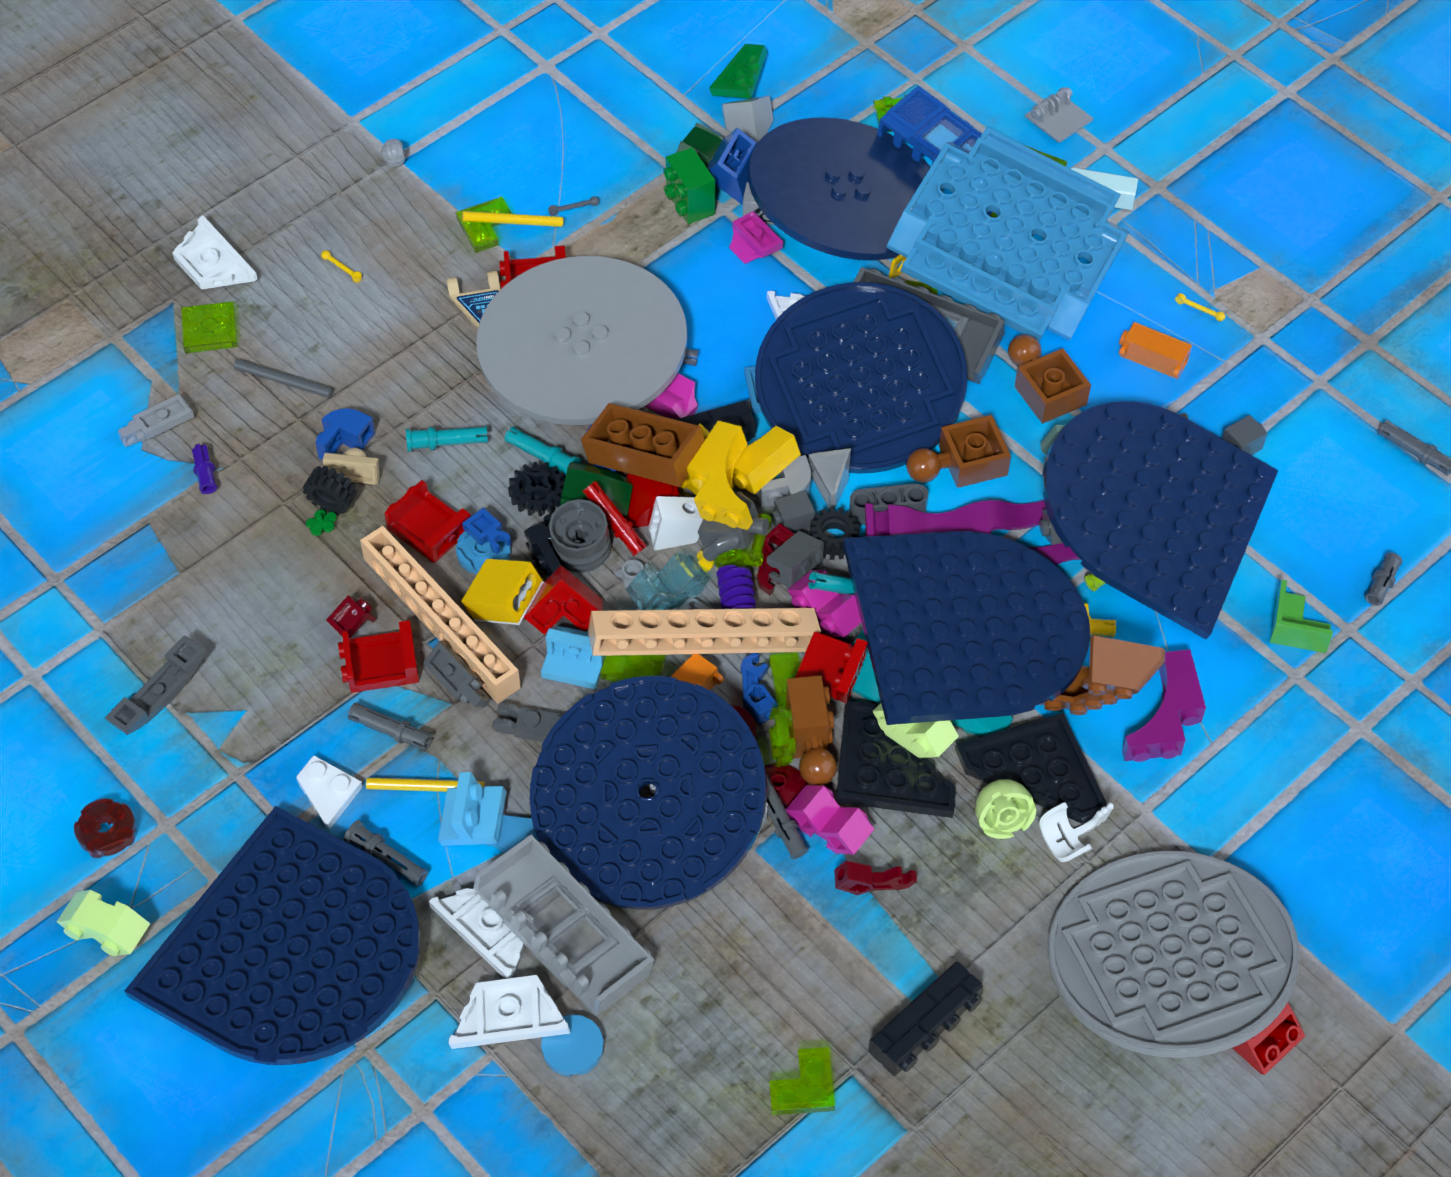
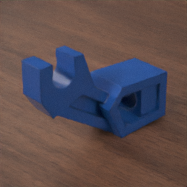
(750, 678)

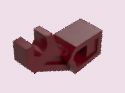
(777, 536)
(860, 879)

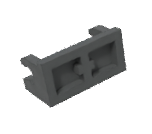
(796, 558)

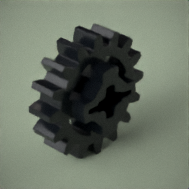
(537, 488)

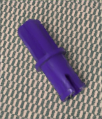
(204, 469)

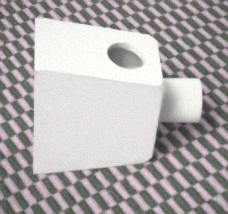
(674, 522)

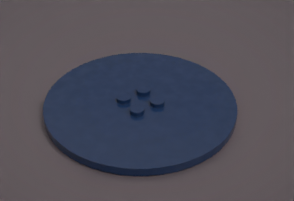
(834, 185)
(862, 374)

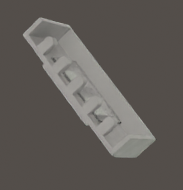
(564, 925)

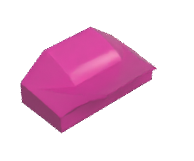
(753, 238)
(676, 400)

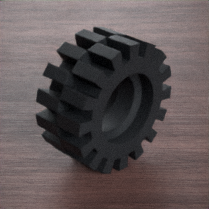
(329, 490)
(834, 520)

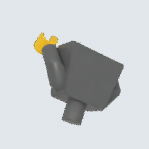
(720, 538)

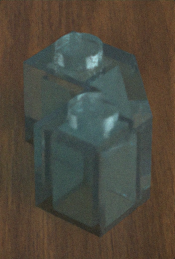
(670, 587)

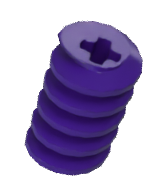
(735, 588)

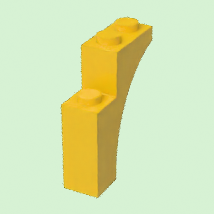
(761, 461)
(712, 474)

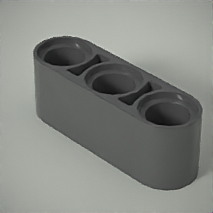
(907, 495)

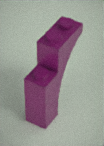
(1180, 706)

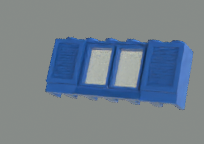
(926, 126)

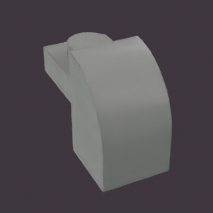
(791, 480)

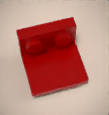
(835, 662)

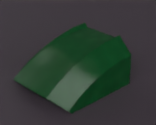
(703, 140)
(614, 485)

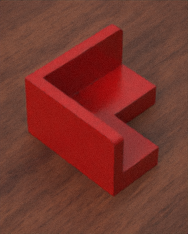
(563, 596)

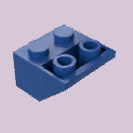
(731, 164)

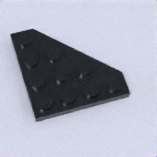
(1040, 758)
(885, 774)

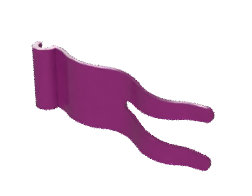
(975, 517)

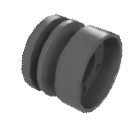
(576, 523)

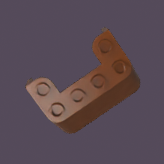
(1114, 673)

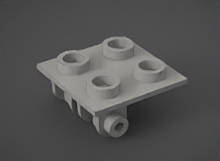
(1059, 115)

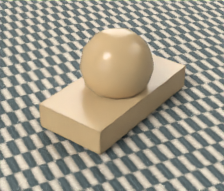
(354, 465)

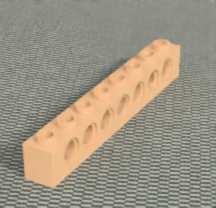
(440, 613)
(701, 631)

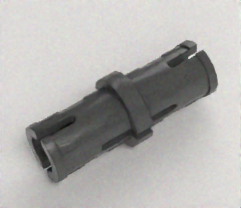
(1383, 579)

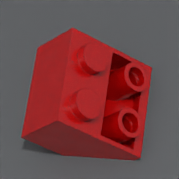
(1273, 1042)

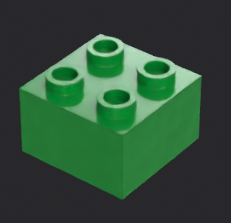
(689, 185)

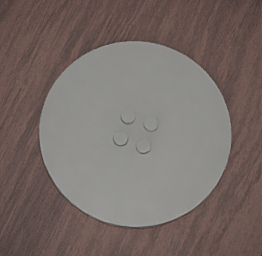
(581, 338)
(1173, 954)

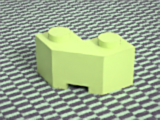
(921, 739)
(113, 926)

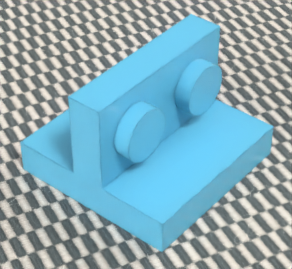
(571, 658)
(472, 813)

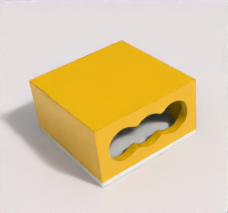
(502, 591)

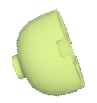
(1004, 808)

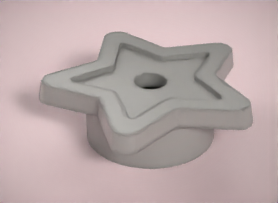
(629, 567)

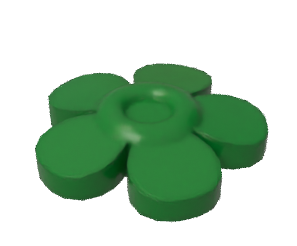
(321, 522)

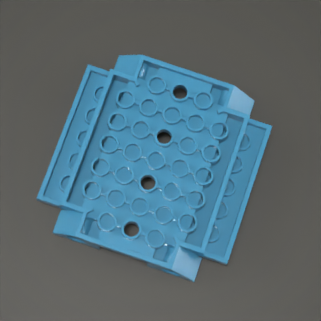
(997, 260)

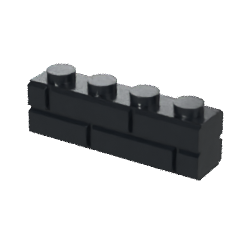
(735, 414)
(925, 1019)

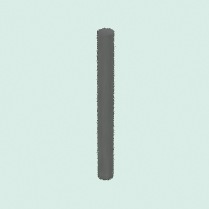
(283, 378)

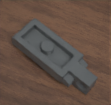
(456, 675)

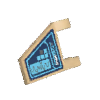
(474, 303)

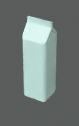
(1122, 184)

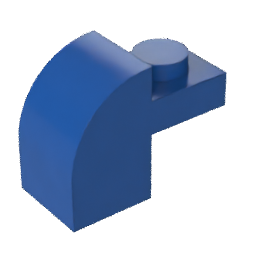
(346, 428)

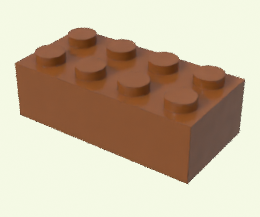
(642, 444)

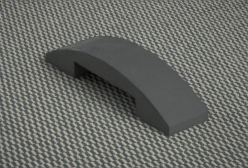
(159, 689)

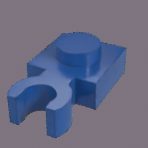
(485, 528)

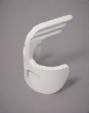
(1051, 832)

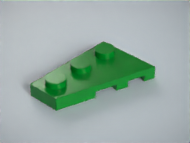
(741, 73)

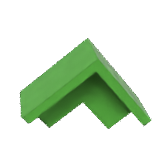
(1291, 628)

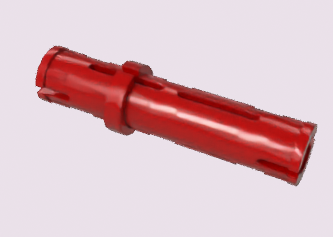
(618, 523)

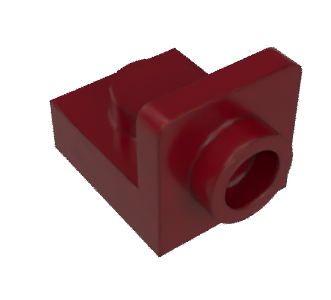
(351, 615)

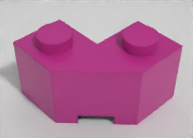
(835, 611)
(820, 814)

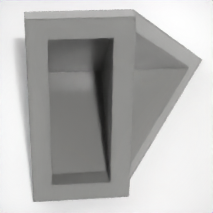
(750, 116)
(830, 473)

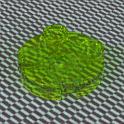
(781, 744)

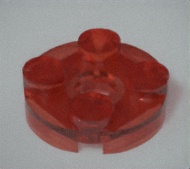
(110, 842)

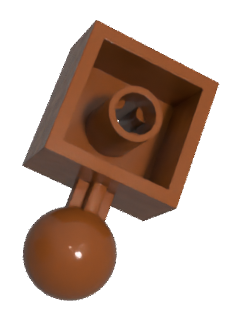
(1047, 383)
(968, 449)
(811, 728)

